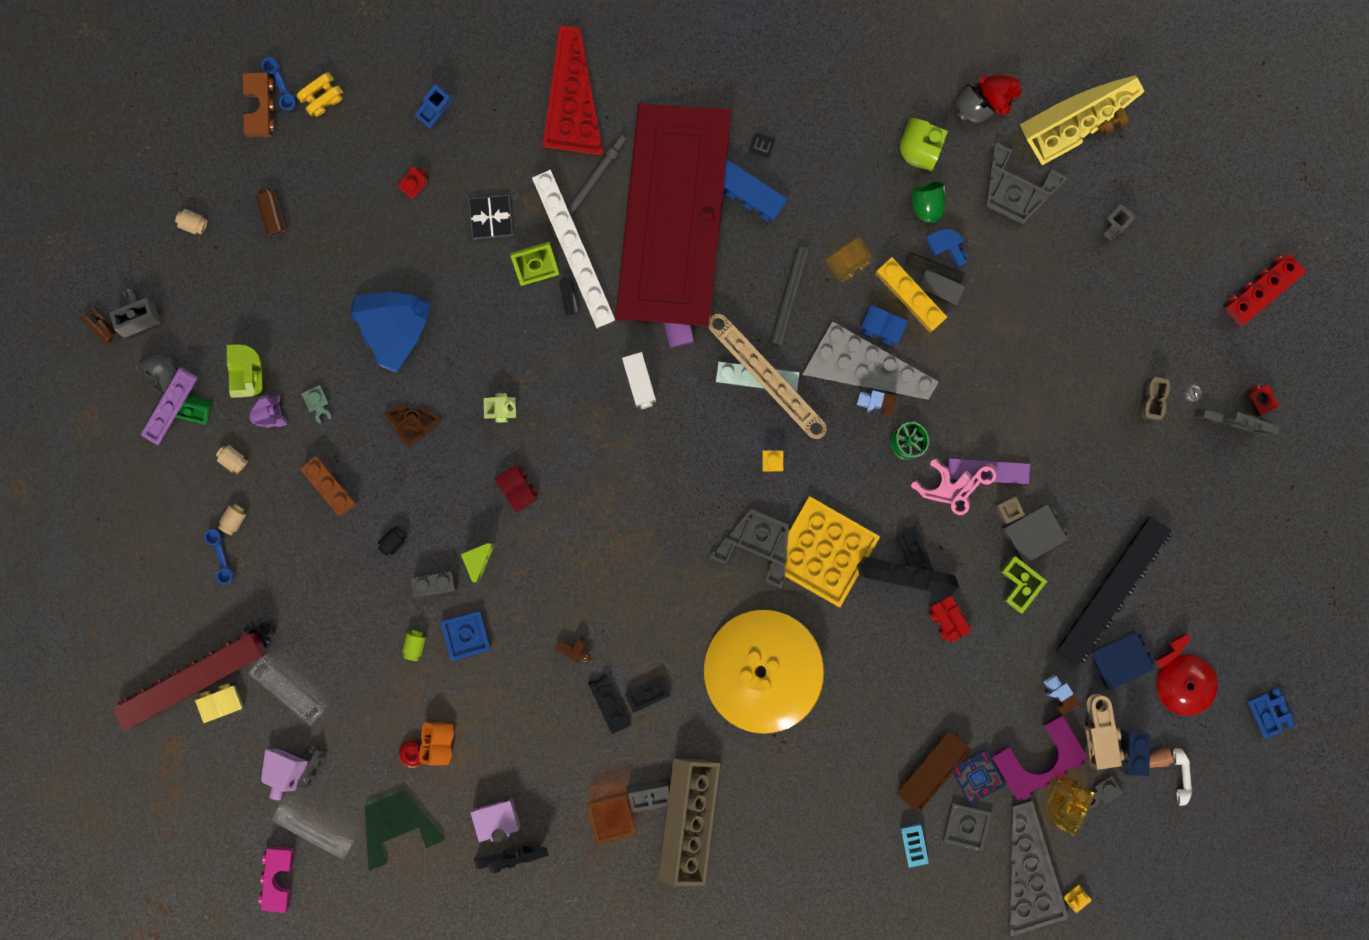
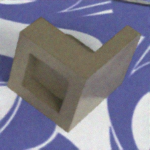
(1009, 510)

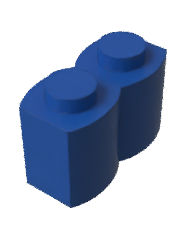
(883, 325)

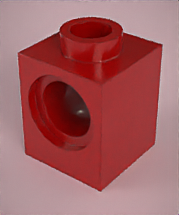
(1270, 401)

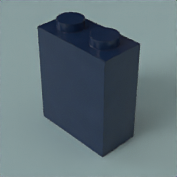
(1122, 660)
(1136, 752)

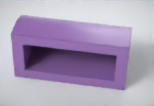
(678, 334)

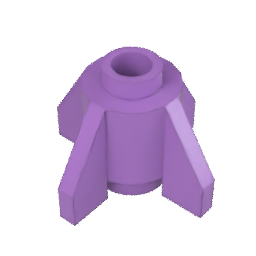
(267, 412)

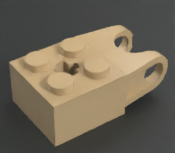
(1102, 734)

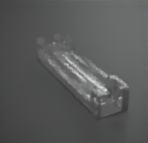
(286, 691)
(289, 819)

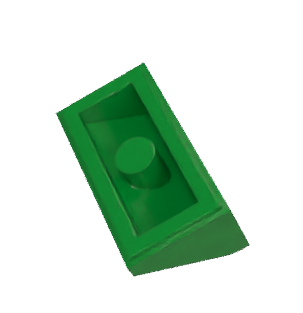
(195, 410)

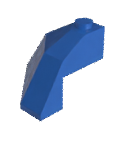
(390, 324)

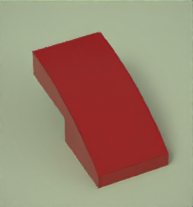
(1176, 646)

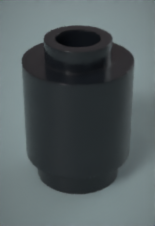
(392, 541)

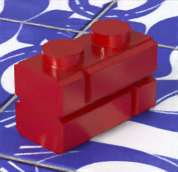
(949, 618)

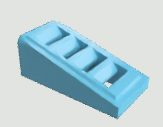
(911, 829)

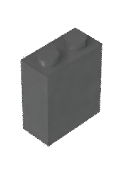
(1035, 533)

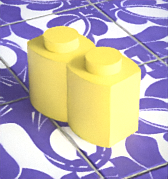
(219, 703)

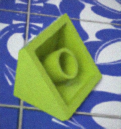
(534, 263)
(476, 560)

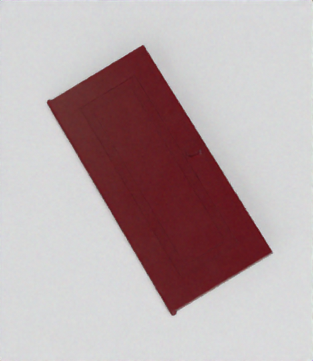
(673, 214)

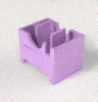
(493, 817)

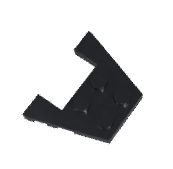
(511, 857)

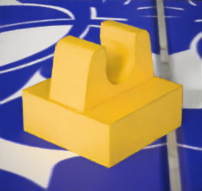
(1076, 898)

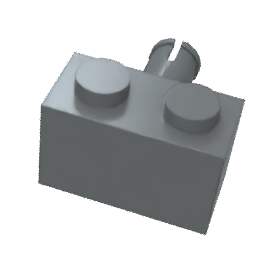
(135, 315)

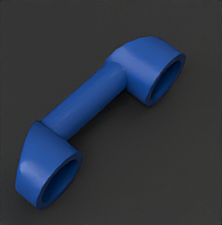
(272, 67)
(225, 574)

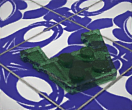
(392, 818)

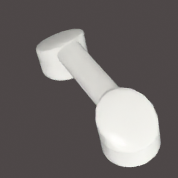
(1180, 758)

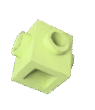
(500, 407)

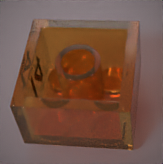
(611, 818)

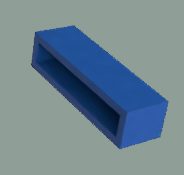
(753, 193)

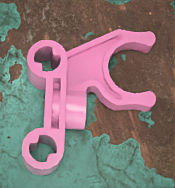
(960, 490)

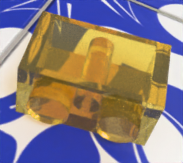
(848, 259)

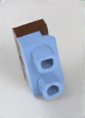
(879, 401)
(1062, 693)

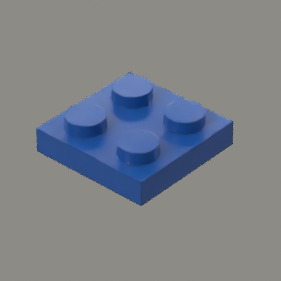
(465, 636)

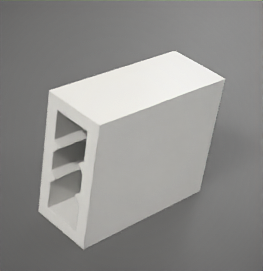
(639, 380)

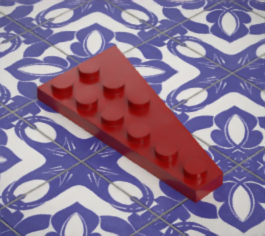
(571, 109)

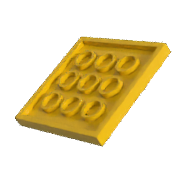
(826, 551)

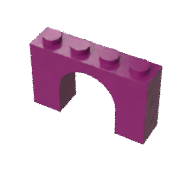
(1067, 755)

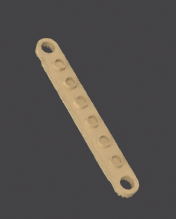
(767, 376)

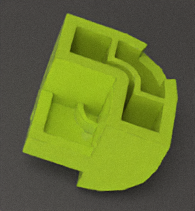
(921, 143)
(244, 371)

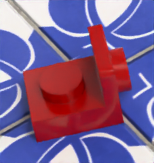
(413, 182)

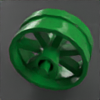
(909, 440)

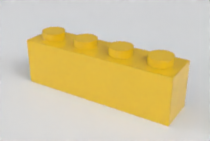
(911, 295)

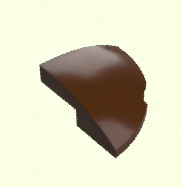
(412, 424)

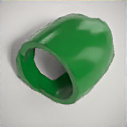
(929, 201)

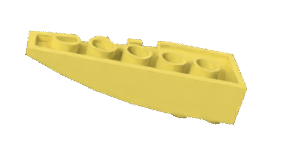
(1071, 120)

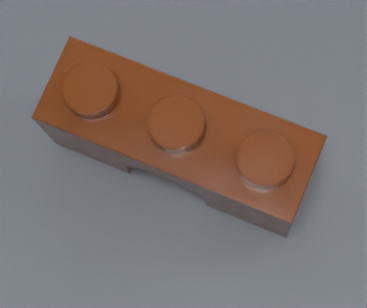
(260, 122)
(328, 486)

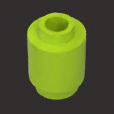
(413, 645)

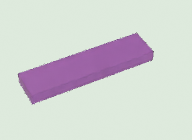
(169, 406)
(1007, 472)

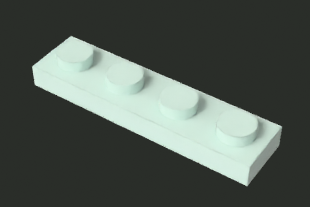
(738, 375)

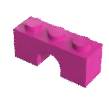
(273, 896)

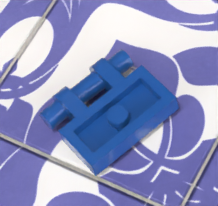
(1266, 716)

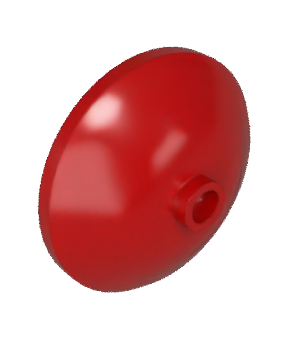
(1173, 682)

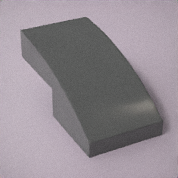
(942, 287)

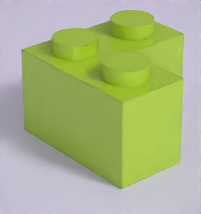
(1026, 586)

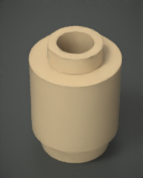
(191, 222)
(231, 459)
(232, 519)

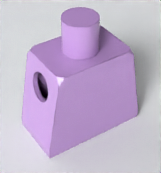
(281, 771)

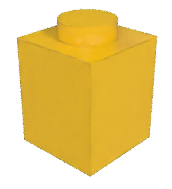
(772, 461)

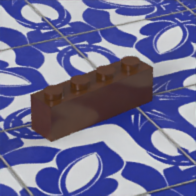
(933, 771)

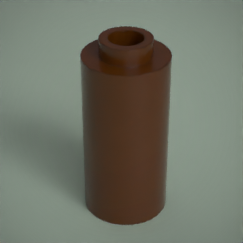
(271, 212)

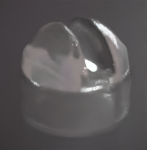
(1189, 393)

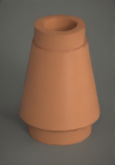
(1161, 758)

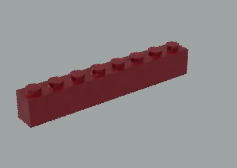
(191, 680)

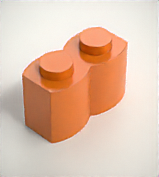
(436, 743)

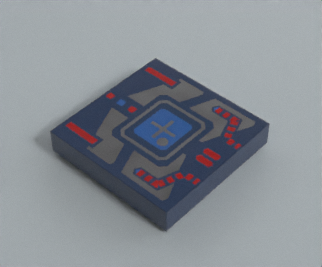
(978, 776)

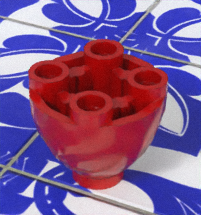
(1000, 91)

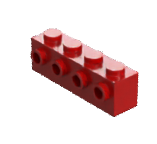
(1264, 289)

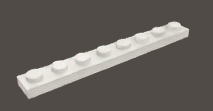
(573, 248)

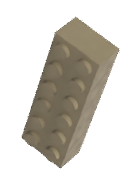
(689, 822)

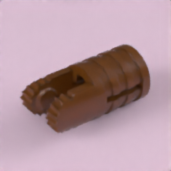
(101, 328)

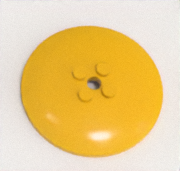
(791, 665)

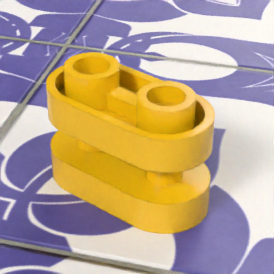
(317, 106)

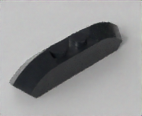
(907, 576)

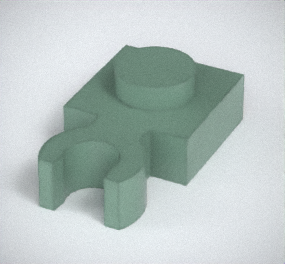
(316, 400)

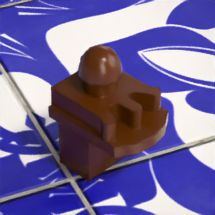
(576, 652)

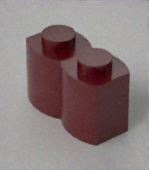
(516, 488)

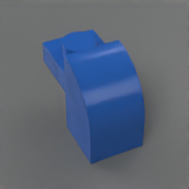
(435, 104)
(947, 241)

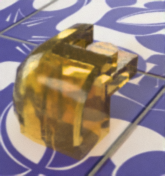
(1068, 805)

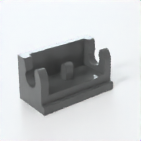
(648, 795)

